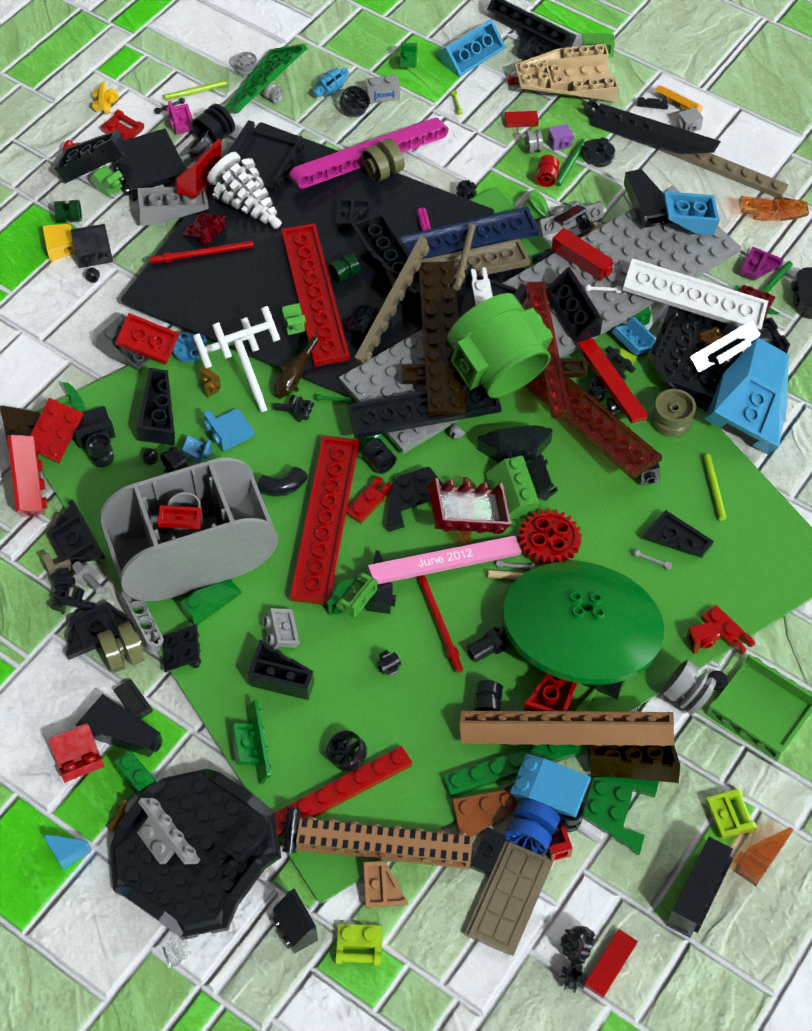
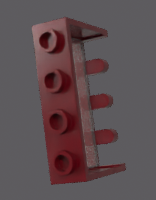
(469, 508)

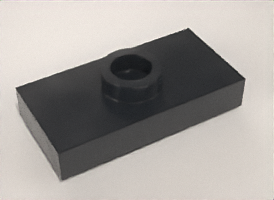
(488, 852)

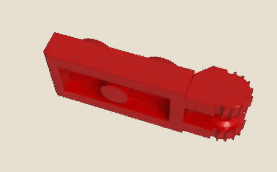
(368, 500)
(728, 629)

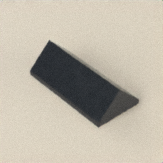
(574, 306)

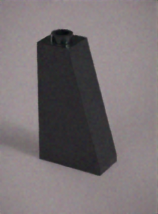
(646, 199)
(120, 728)

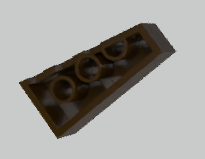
(635, 762)

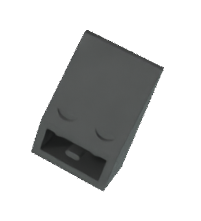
(106, 343)

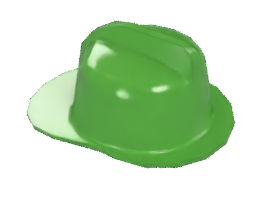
(536, 204)

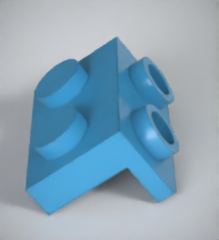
(635, 337)

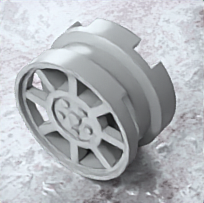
(245, 64)
(533, 141)

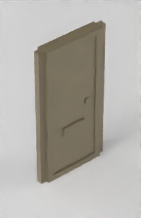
(509, 898)

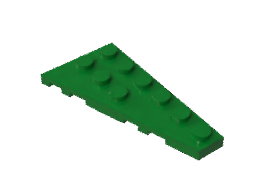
(266, 71)

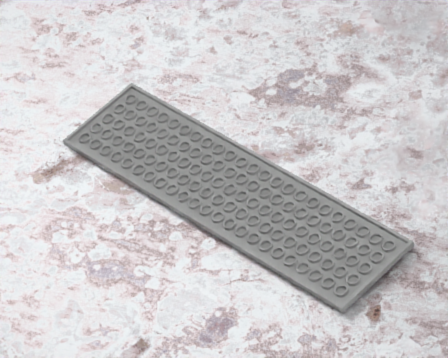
(620, 239)

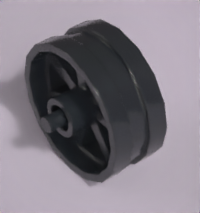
(354, 101)
(173, 460)
(346, 750)

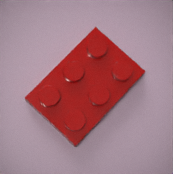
(147, 338)
(56, 429)

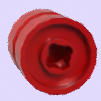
(547, 171)

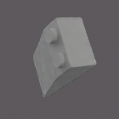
(164, 204)

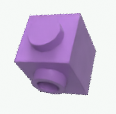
(560, 137)

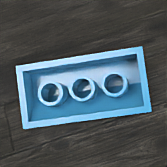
(472, 48)

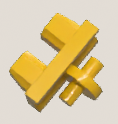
(104, 98)

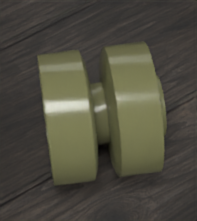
(383, 160)
(126, 644)

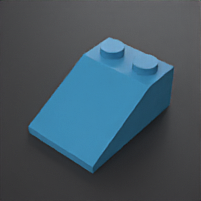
(692, 211)
(550, 784)

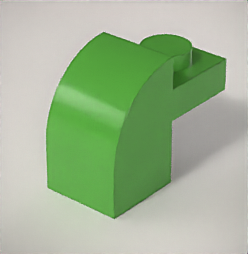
(106, 181)
(293, 319)

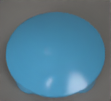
(186, 349)

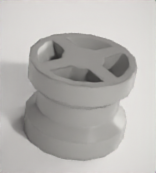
(274, 92)

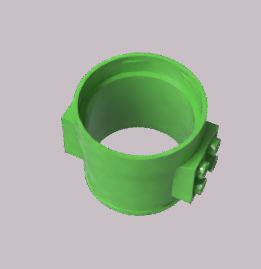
(500, 345)

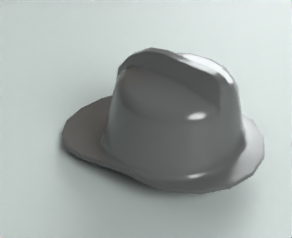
(198, 145)

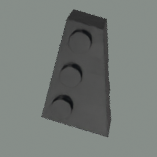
(279, 674)

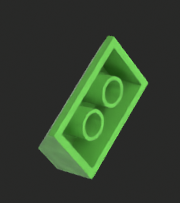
(517, 485)

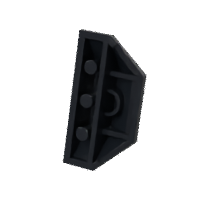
(515, 442)

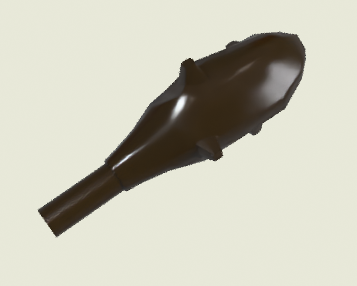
(292, 372)

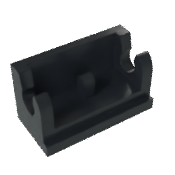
(541, 478)

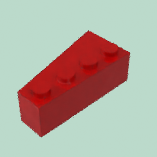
(551, 695)

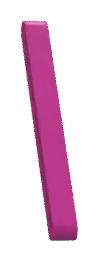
(350, 158)

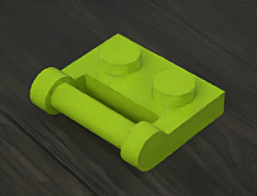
(725, 816)
(359, 937)

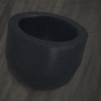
(89, 277)
(152, 456)

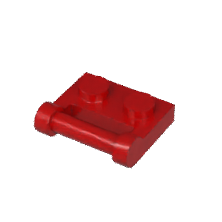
(126, 132)

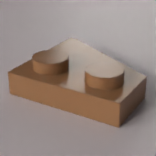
(380, 886)

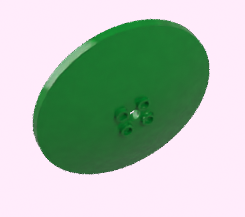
(590, 647)

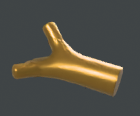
(120, 813)

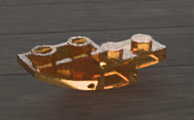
(776, 210)

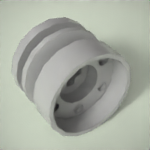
(692, 689)

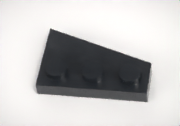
(678, 535)

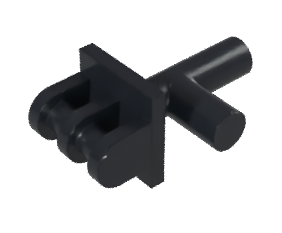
(300, 408)
(66, 601)

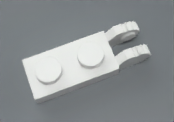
(481, 288)

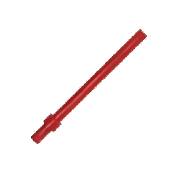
(168, 257)
(451, 652)

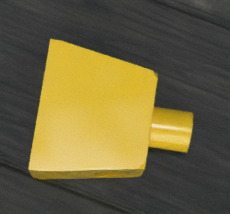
(58, 241)

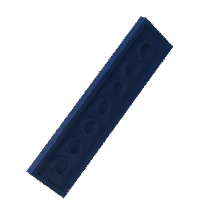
(488, 231)

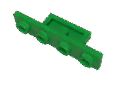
(250, 743)

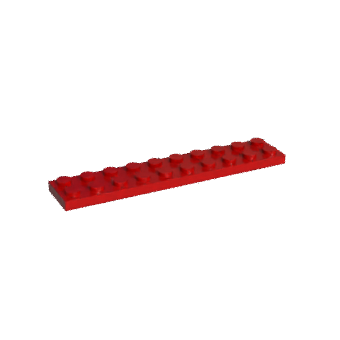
(315, 294)
(325, 521)

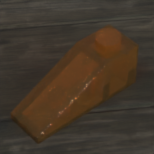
(759, 857)

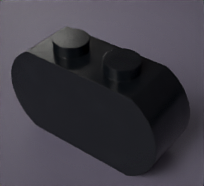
(803, 292)

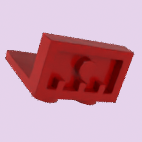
(76, 752)

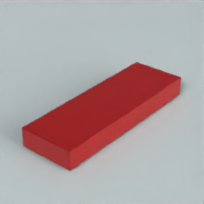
(610, 963)

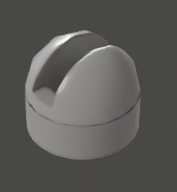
(455, 429)

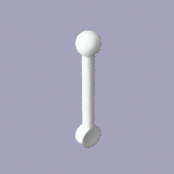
(617, 289)

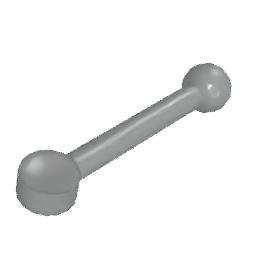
(500, 564)
(667, 565)

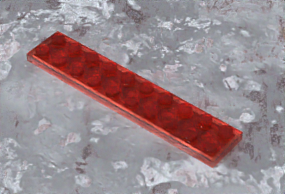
(603, 429)

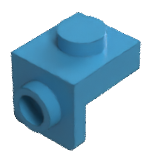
(196, 449)

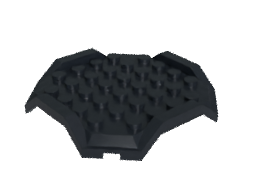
(681, 339)
(209, 814)

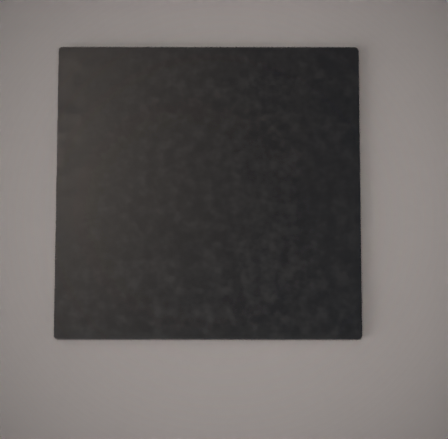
(241, 282)

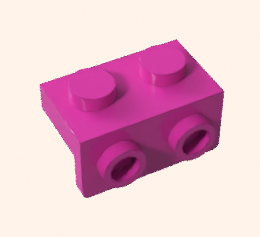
(180, 117)

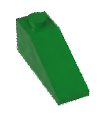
(208, 601)

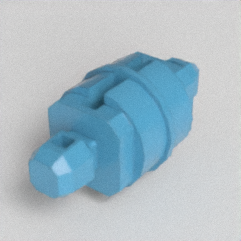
(330, 82)

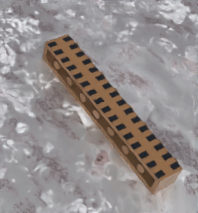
(384, 843)

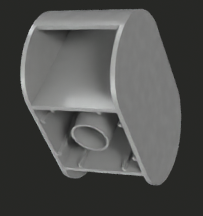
(169, 562)

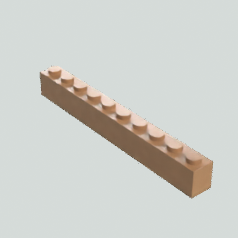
(567, 728)

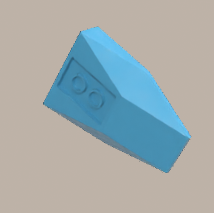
(754, 395)

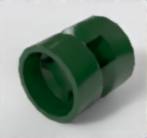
(68, 211)
(346, 266)

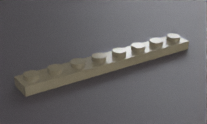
(734, 172)
(390, 305)

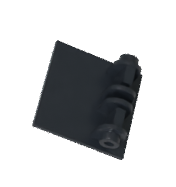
(181, 648)

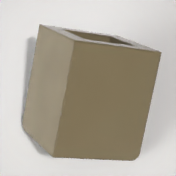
(54, 566)

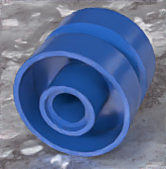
(532, 826)

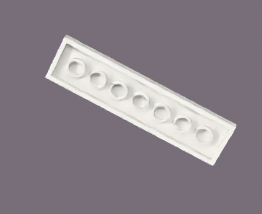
(693, 294)

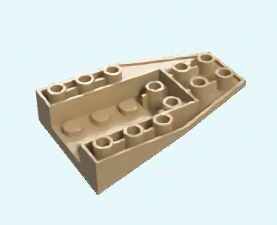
(570, 72)

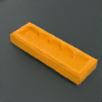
(673, 96)

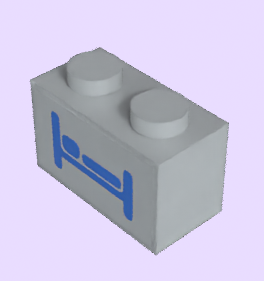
(383, 88)

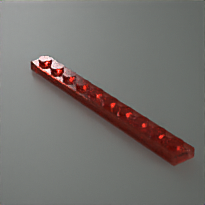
(553, 372)

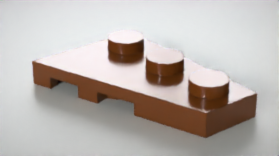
(482, 810)

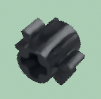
(466, 189)
(63, 579)
(388, 663)
(577, 972)

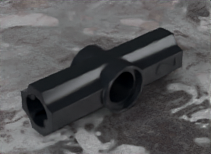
(494, 642)

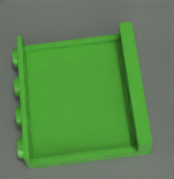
(762, 707)

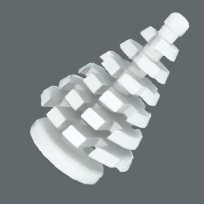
(243, 186)

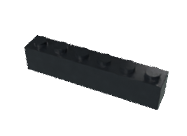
(532, 23)

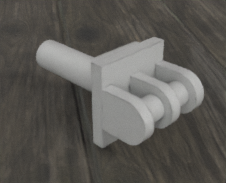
(86, 575)

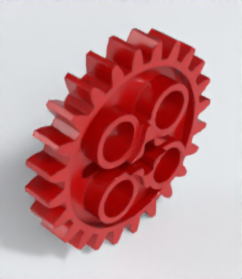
(549, 537)

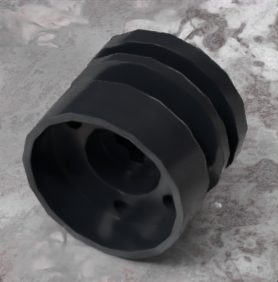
(216, 120)

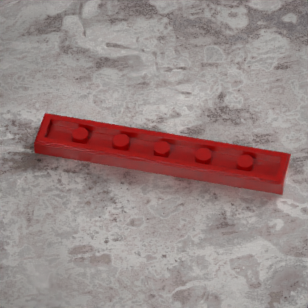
(612, 381)

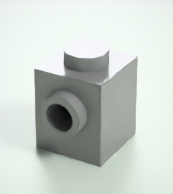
(690, 120)

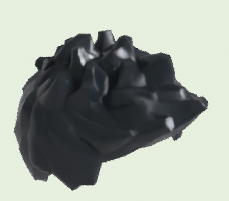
(577, 943)

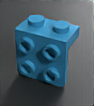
(228, 429)

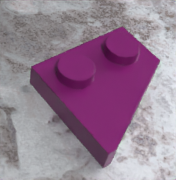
(759, 264)

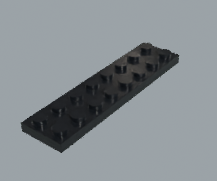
(411, 411)

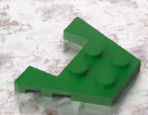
(609, 805)

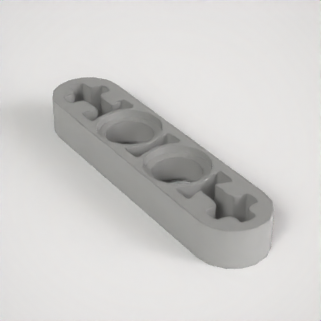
(144, 617)

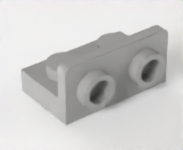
(280, 628)

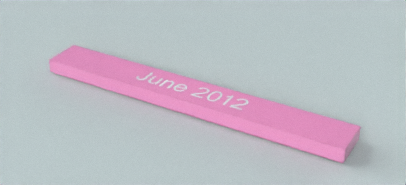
(444, 560)

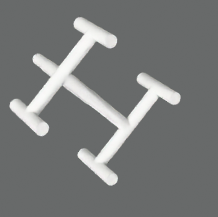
(237, 338)

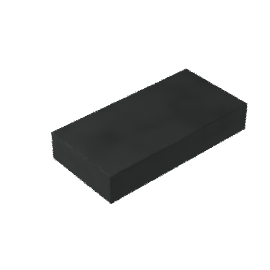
(133, 699)

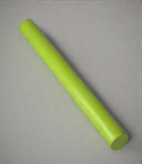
(194, 90)
(714, 487)

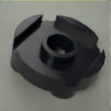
(598, 145)

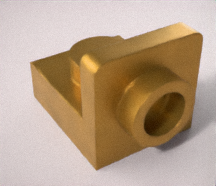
(210, 381)

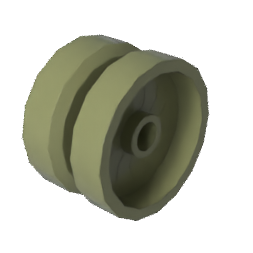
(673, 412)

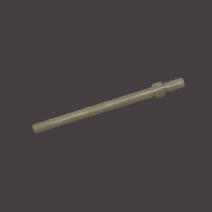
(459, 274)

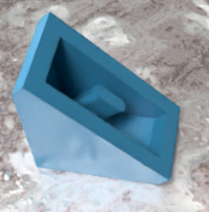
(67, 850)

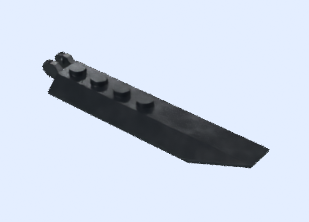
(648, 130)

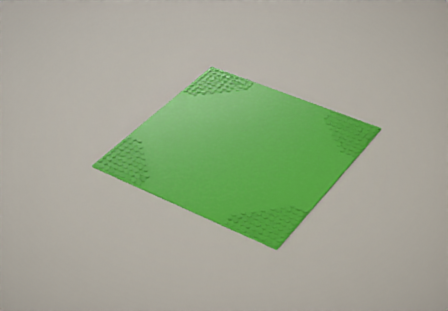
(751, 572)

